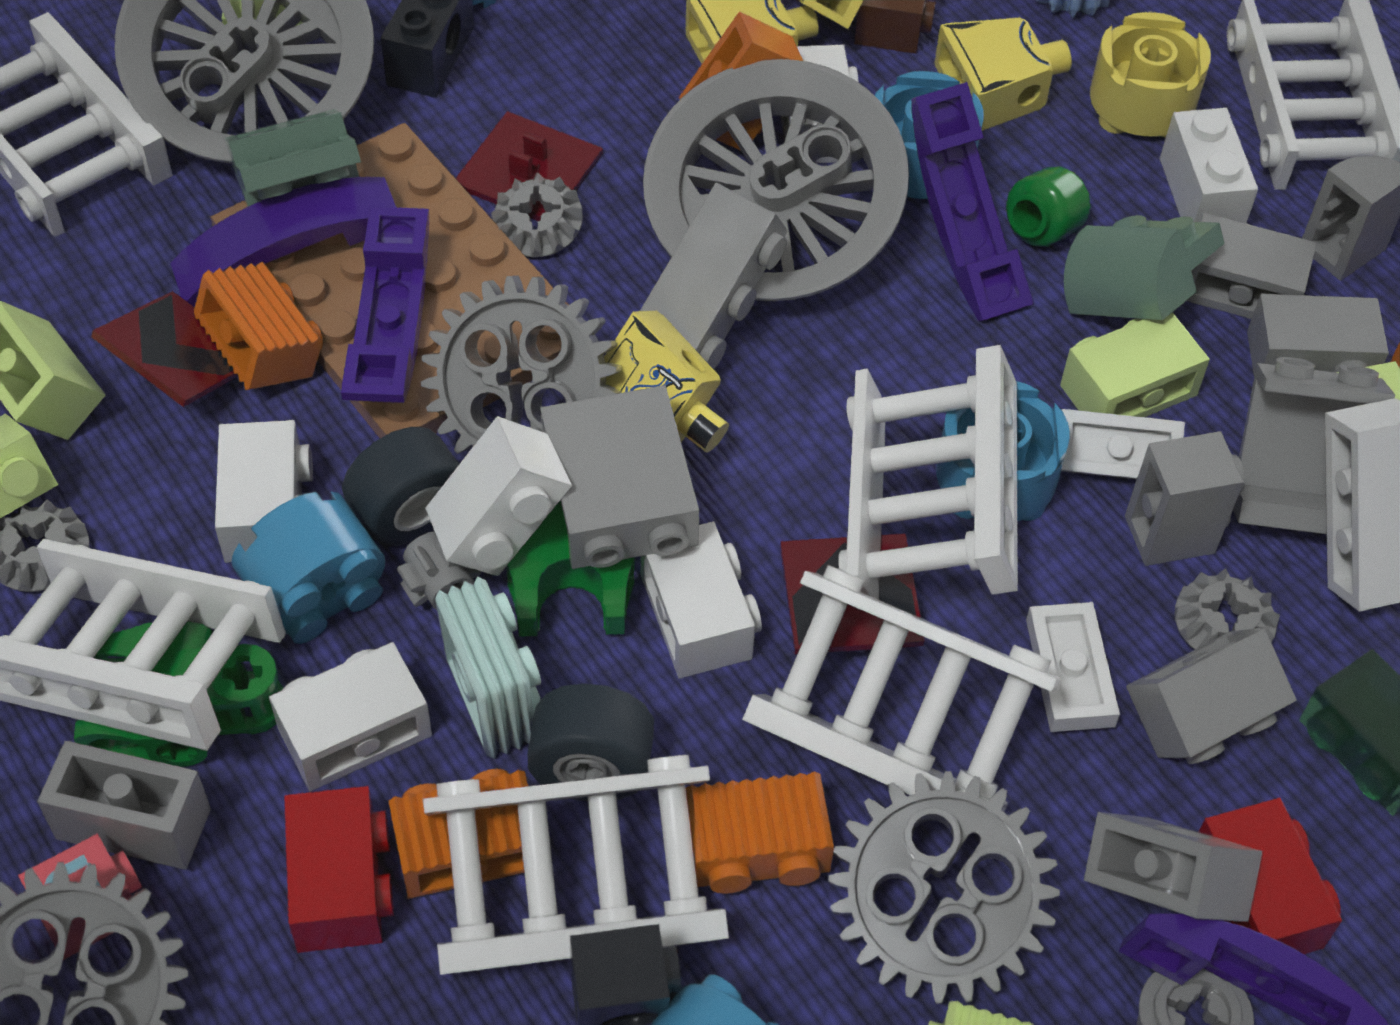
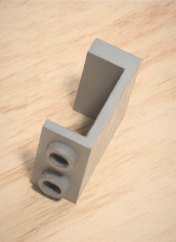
(1287, 443)
(625, 475)

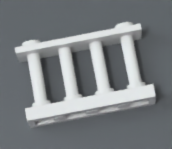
(1361, 66)
(107, 115)
(988, 495)
(128, 692)
(849, 736)
(545, 930)

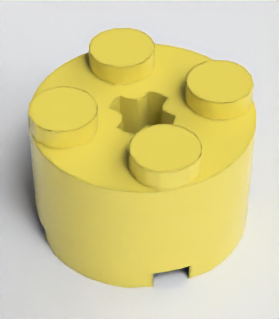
(1147, 74)

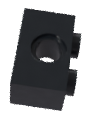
(425, 43)
(622, 976)

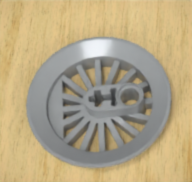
(239, 59)
(785, 176)

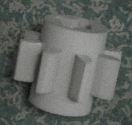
(429, 572)

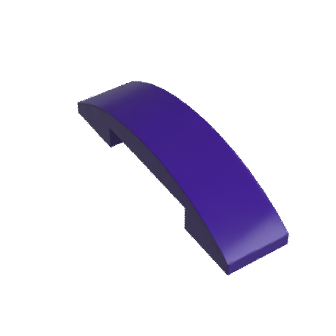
(963, 205)
(281, 227)
(390, 306)
(1250, 960)

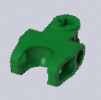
(545, 567)
(229, 694)

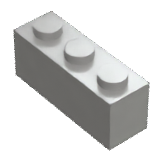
(717, 269)

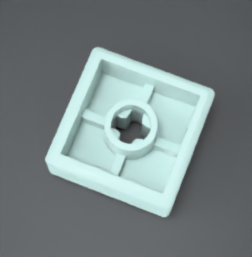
(487, 665)

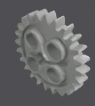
(466, 378)
(999, 922)
(130, 994)

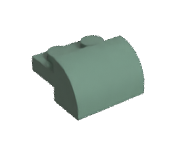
(293, 155)
(1137, 266)

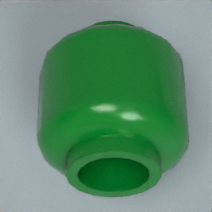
(1048, 206)

